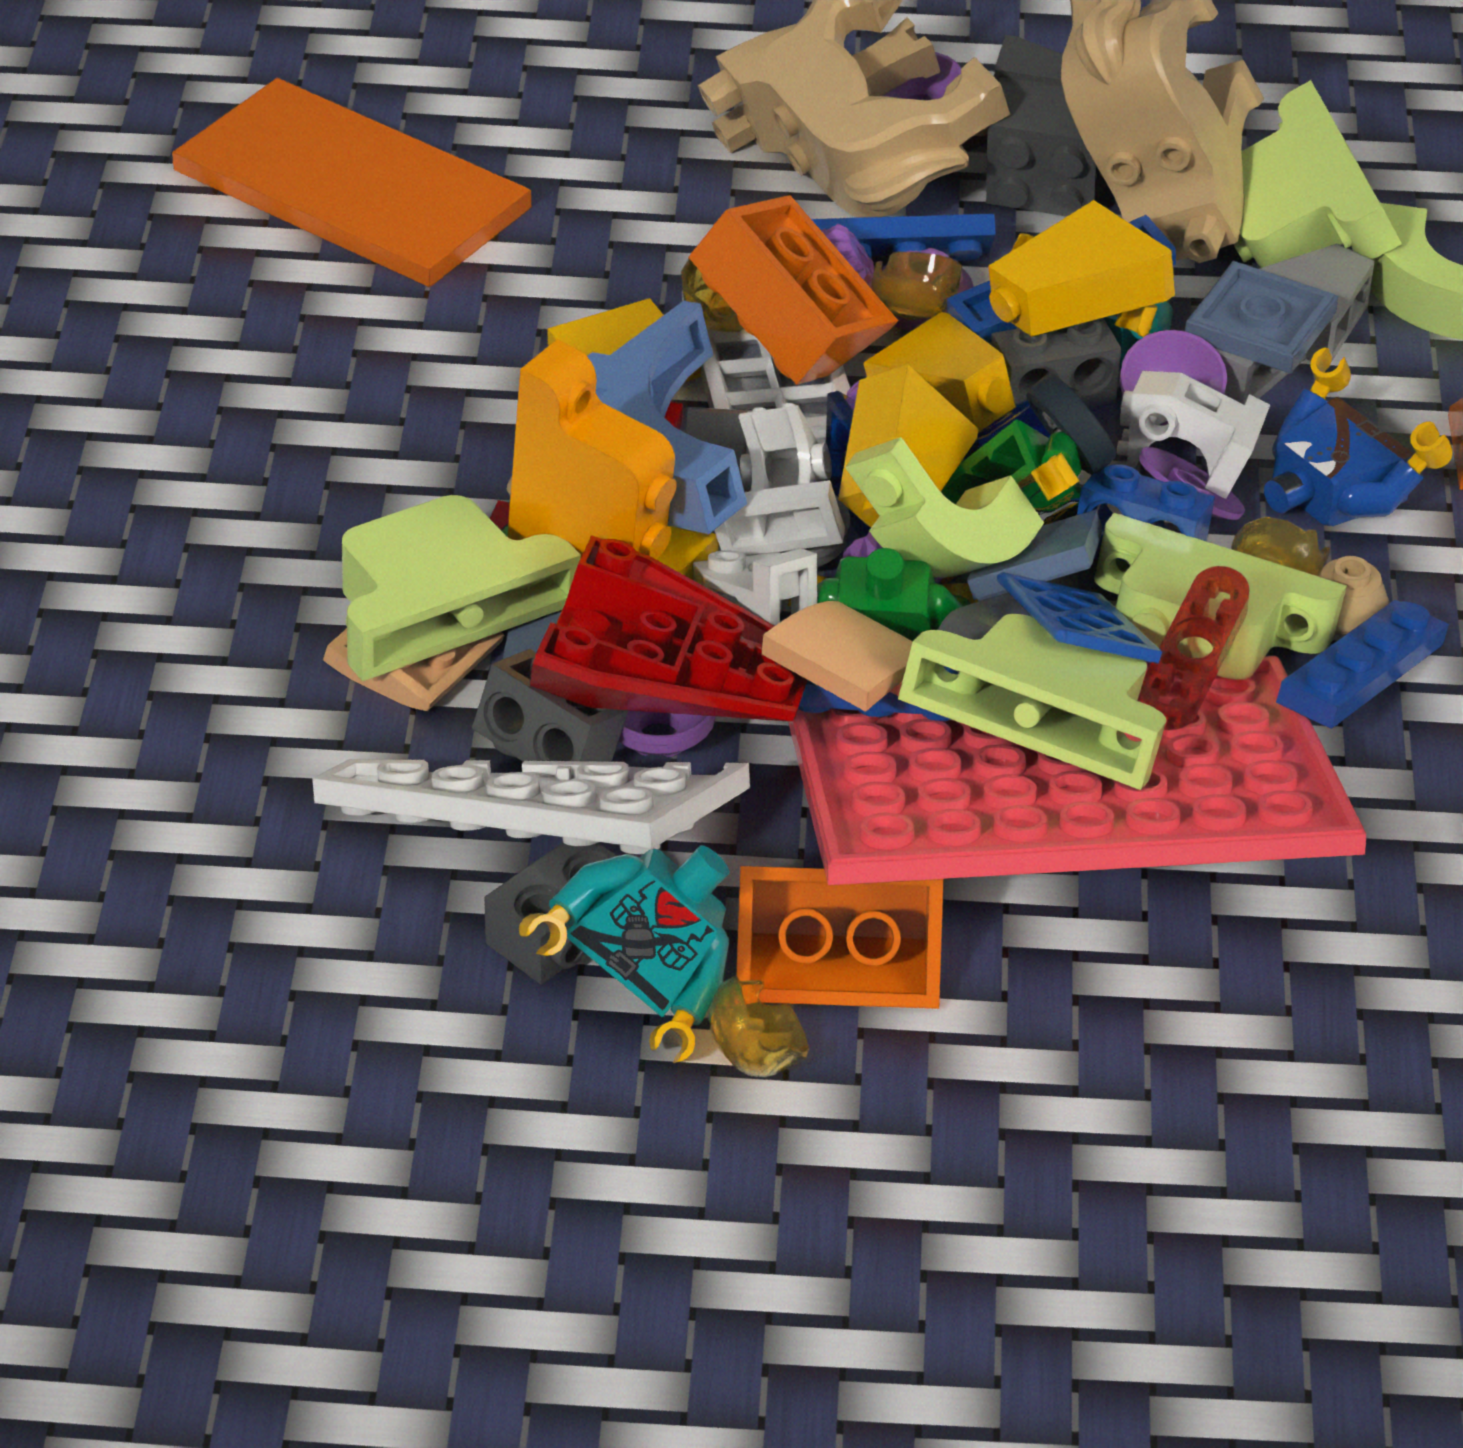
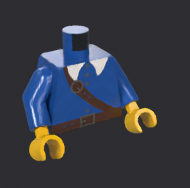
(1342, 462)

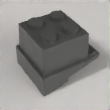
(1036, 151)

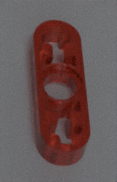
(1193, 621)

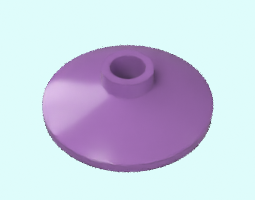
(1169, 467)

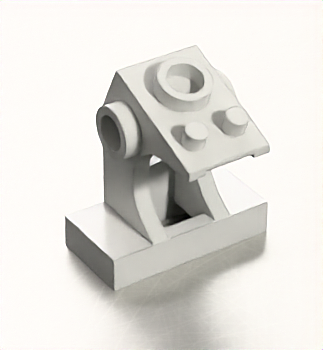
(1194, 413)
(787, 497)
(761, 580)

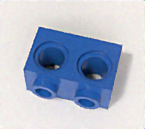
(1146, 501)

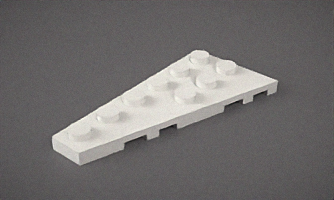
(556, 798)

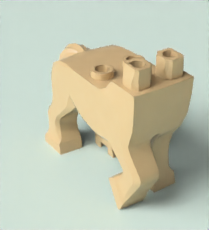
(829, 110)
(1150, 123)

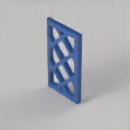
(1079, 617)

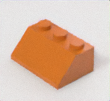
(791, 288)
(839, 940)

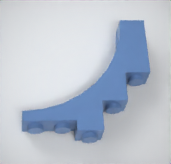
(641, 383)

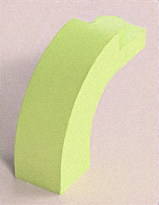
(1418, 280)
(923, 525)

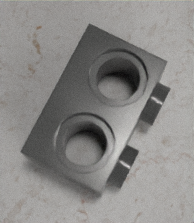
(1079, 355)
(541, 724)
(530, 894)

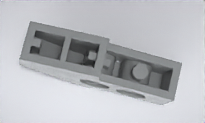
(1328, 269)

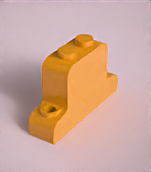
(585, 463)

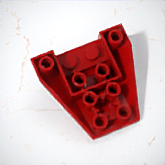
(659, 644)

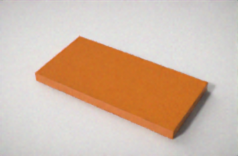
(353, 181)

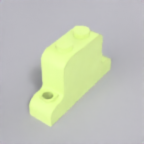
(1307, 189)
(1167, 563)
(443, 581)
(1040, 695)

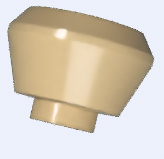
(1363, 594)

